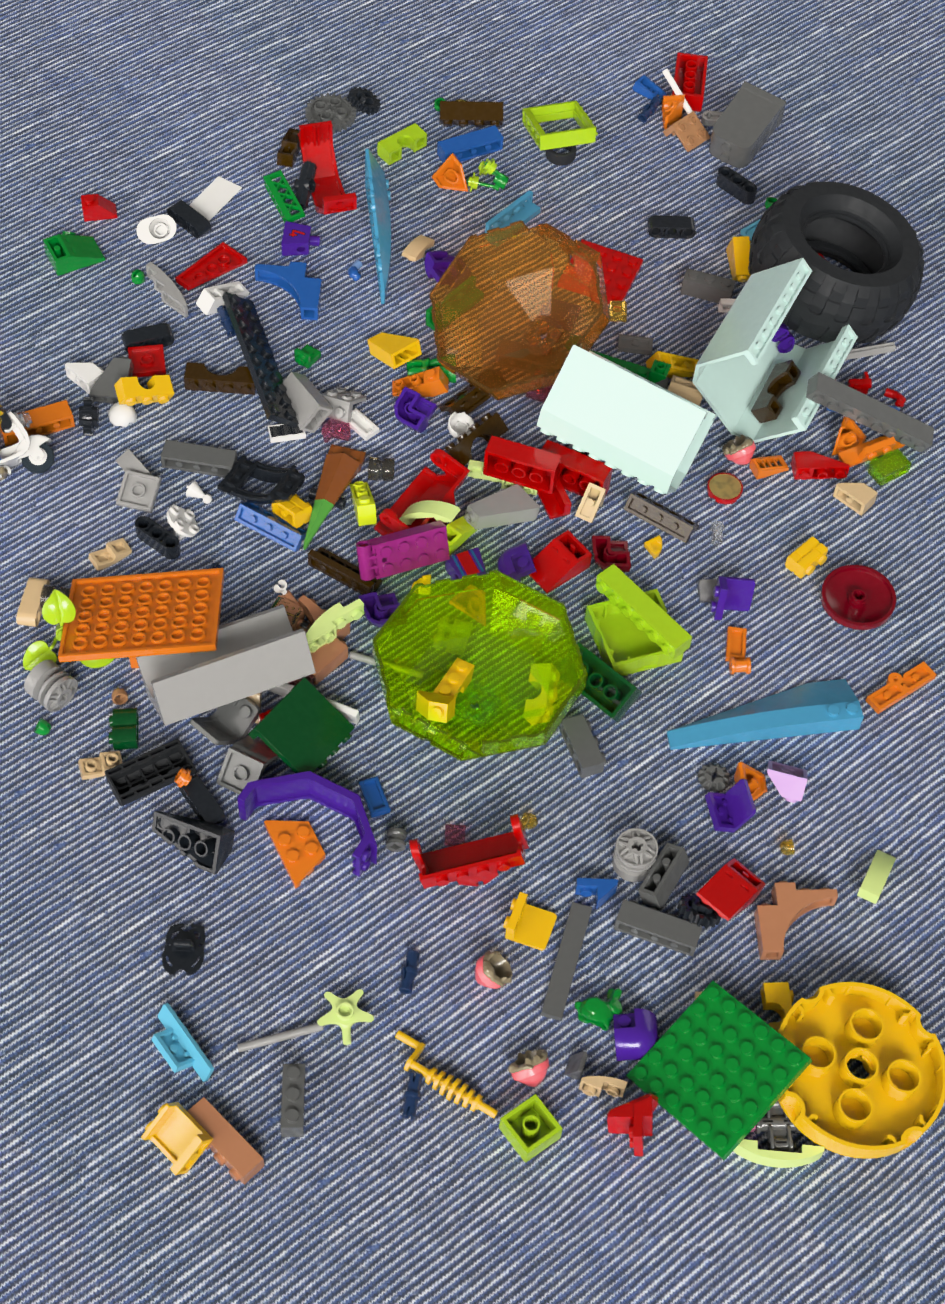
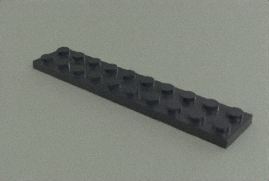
(260, 360)

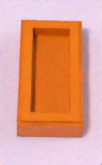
(736, 643)

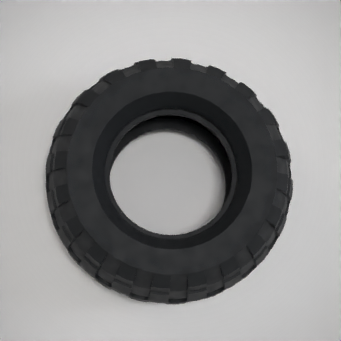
(858, 233)

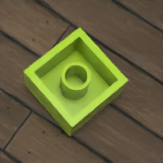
(530, 1128)

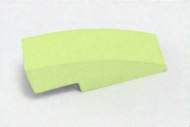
(876, 876)

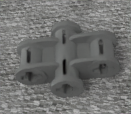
(777, 1129)

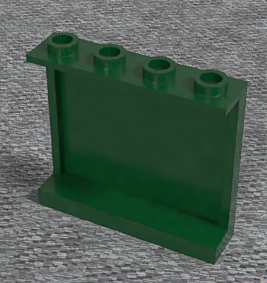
(303, 728)

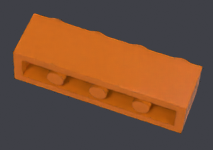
(44, 421)

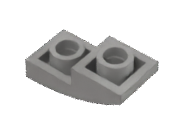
(130, 462)

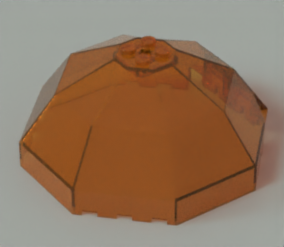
(508, 293)

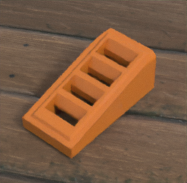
(756, 464)

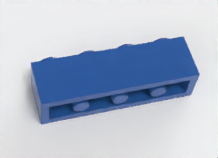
(471, 144)

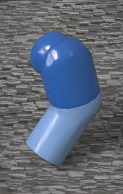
(353, 270)

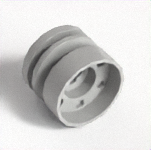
(50, 685)
(634, 854)

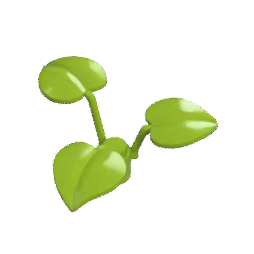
(56, 610)

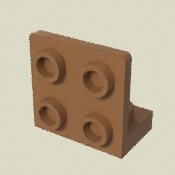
(689, 131)

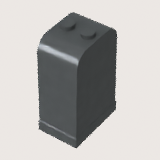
(745, 125)

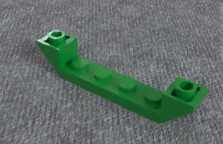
(657, 372)

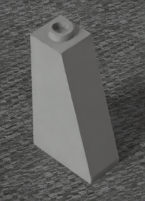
(307, 402)
(502, 508)

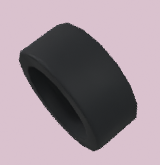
(562, 159)

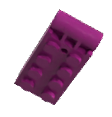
(402, 551)

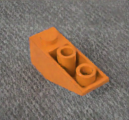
(427, 383)

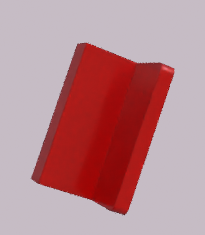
(555, 504)

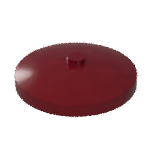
(858, 597)

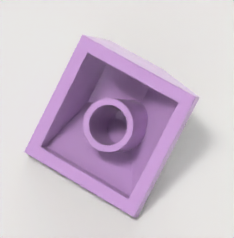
(788, 780)

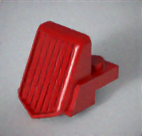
(634, 1119)

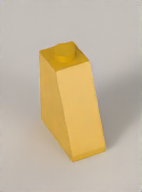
(738, 258)
(394, 349)

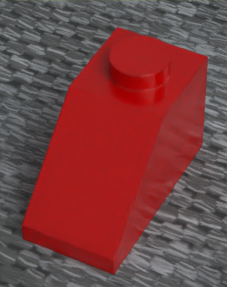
(97, 208)

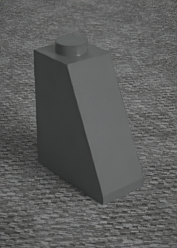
(104, 388)

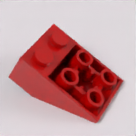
(560, 561)
(731, 889)

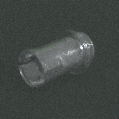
(717, 532)

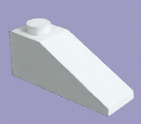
(212, 298)

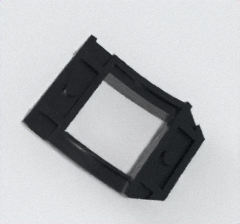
(288, 481)

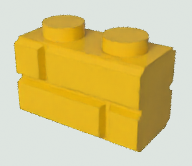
(293, 511)
(807, 557)

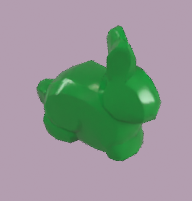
(598, 1011)

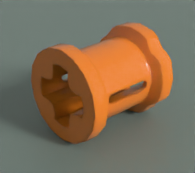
(740, 665)

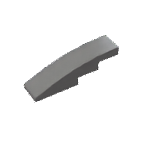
(169, 292)

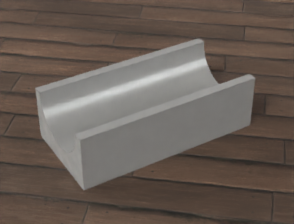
(249, 659)

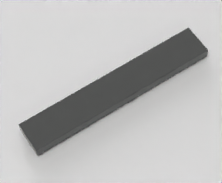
(566, 961)

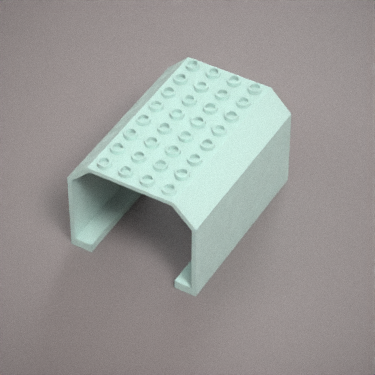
(743, 356)
(624, 420)

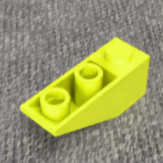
(363, 503)
(458, 533)

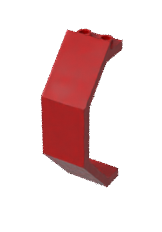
(318, 148)

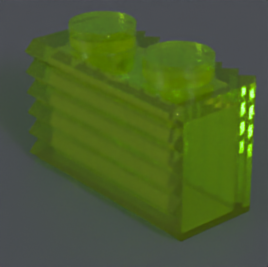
(889, 467)

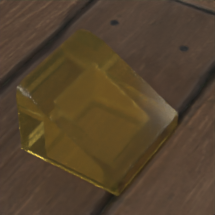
(618, 311)

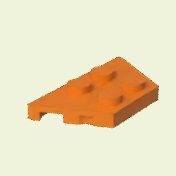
(296, 847)

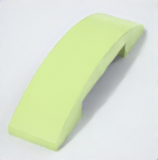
(427, 509)
(807, 1154)

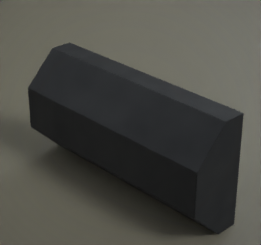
(148, 772)

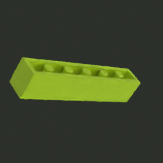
(643, 611)

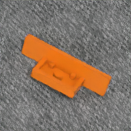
(869, 450)

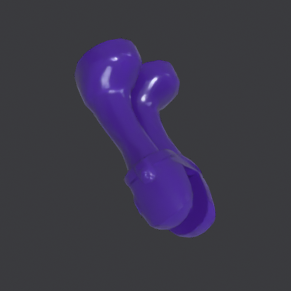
(785, 338)

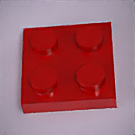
(147, 360)

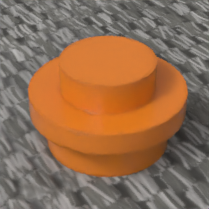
(183, 777)

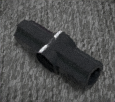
(305, 184)

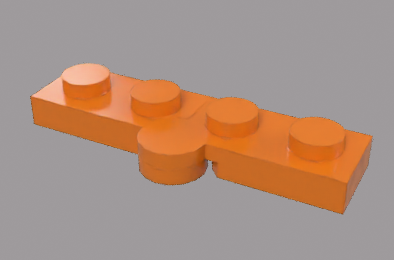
(900, 687)

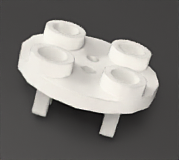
(182, 522)

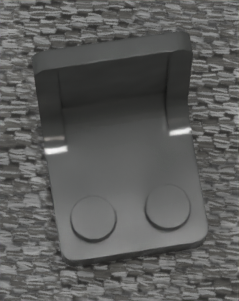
(228, 722)
(244, 763)

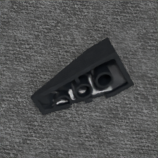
(199, 840)

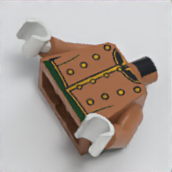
(293, 608)

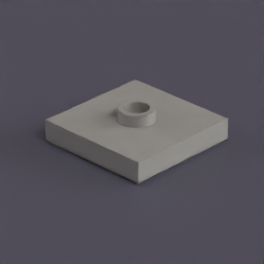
(138, 491)

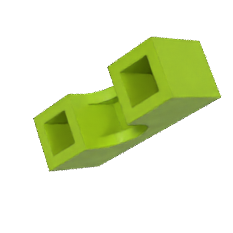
(391, 147)

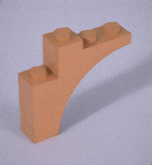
(330, 655)
(787, 907)

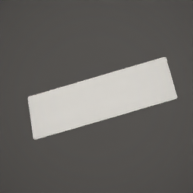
(215, 197)

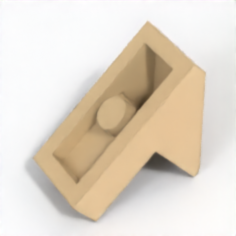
(590, 503)

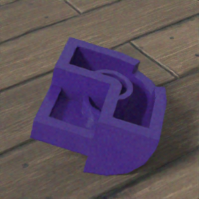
(437, 263)
(413, 410)
(516, 562)
(378, 608)
(635, 1034)

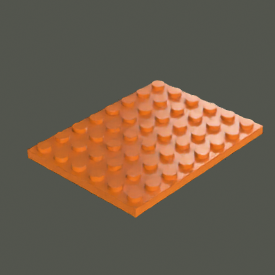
(143, 615)

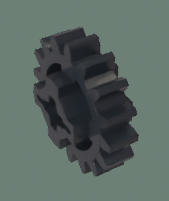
(364, 100)
(88, 416)
(697, 912)

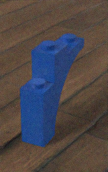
(294, 281)

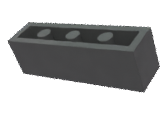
(198, 458)
(657, 927)

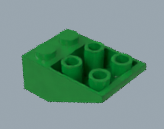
(72, 252)

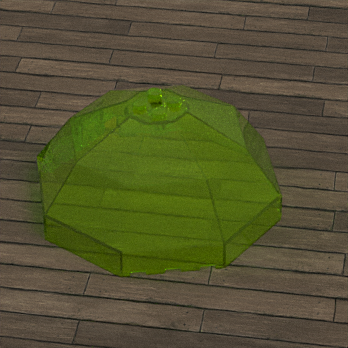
(522, 657)

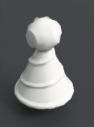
(194, 490)

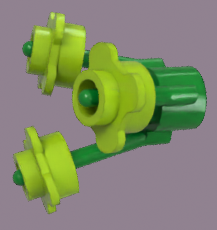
(488, 167)

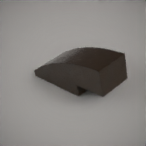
(289, 149)

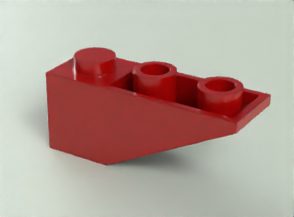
(817, 466)

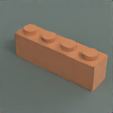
(227, 1143)

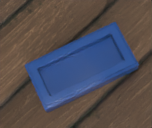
(374, 797)

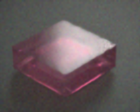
(454, 834)

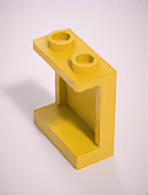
(177, 1136)

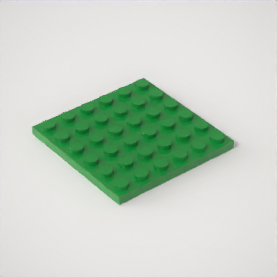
(719, 1069)

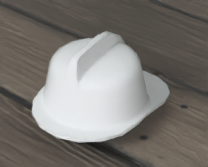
(156, 229)

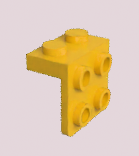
(529, 924)

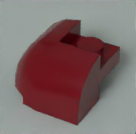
(610, 552)

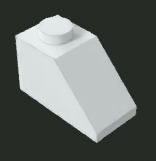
(83, 374)

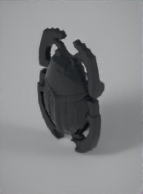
(184, 949)

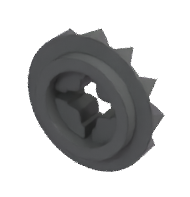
(719, 782)

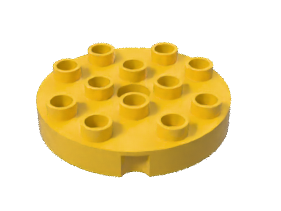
(903, 1064)

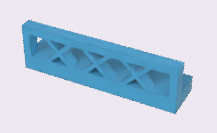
(514, 212)

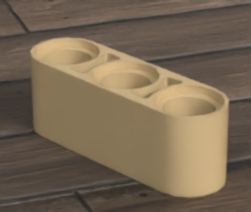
(30, 608)

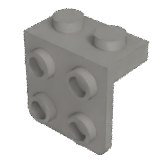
(342, 403)

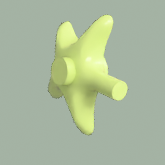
(345, 1013)

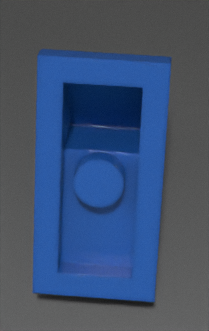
(600, 887)

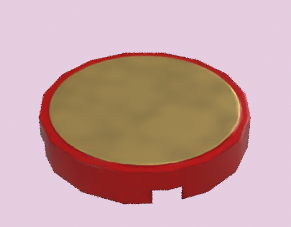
(724, 488)

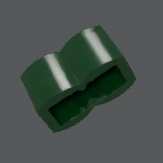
(124, 728)

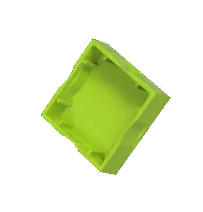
(621, 642)

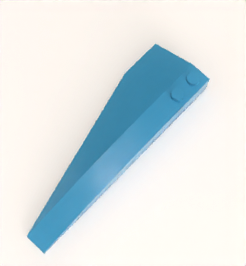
(380, 219)
(794, 712)

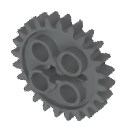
(331, 109)

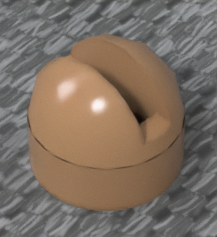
(122, 696)

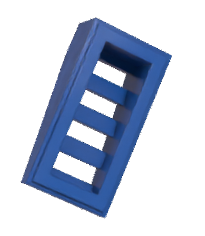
(646, 87)

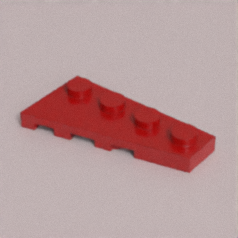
(212, 265)

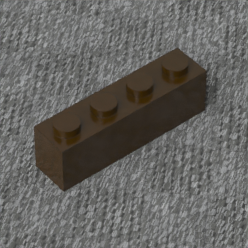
(471, 113)

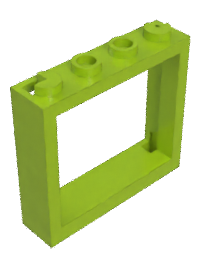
(534, 115)

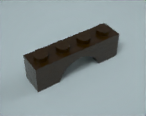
(782, 377)
(200, 379)
(490, 425)

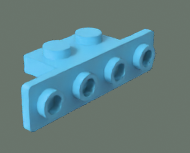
(179, 1046)

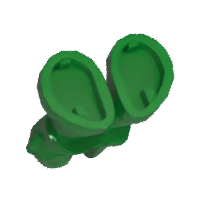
(420, 365)

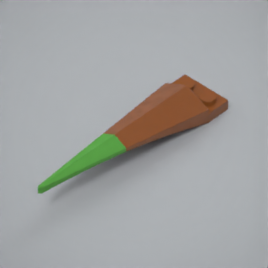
(338, 472)

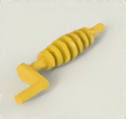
(439, 1079)

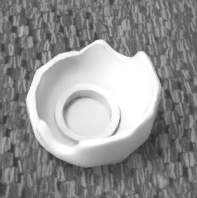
(122, 414)
(459, 423)

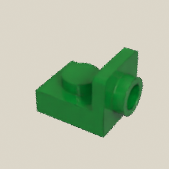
(307, 356)

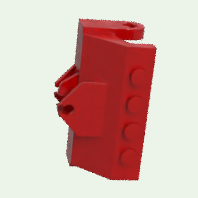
(425, 487)
(473, 860)

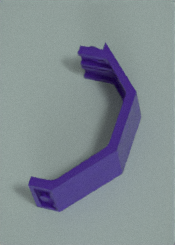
(314, 787)

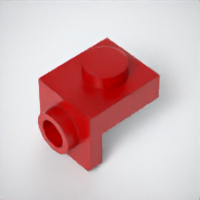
(861, 385)

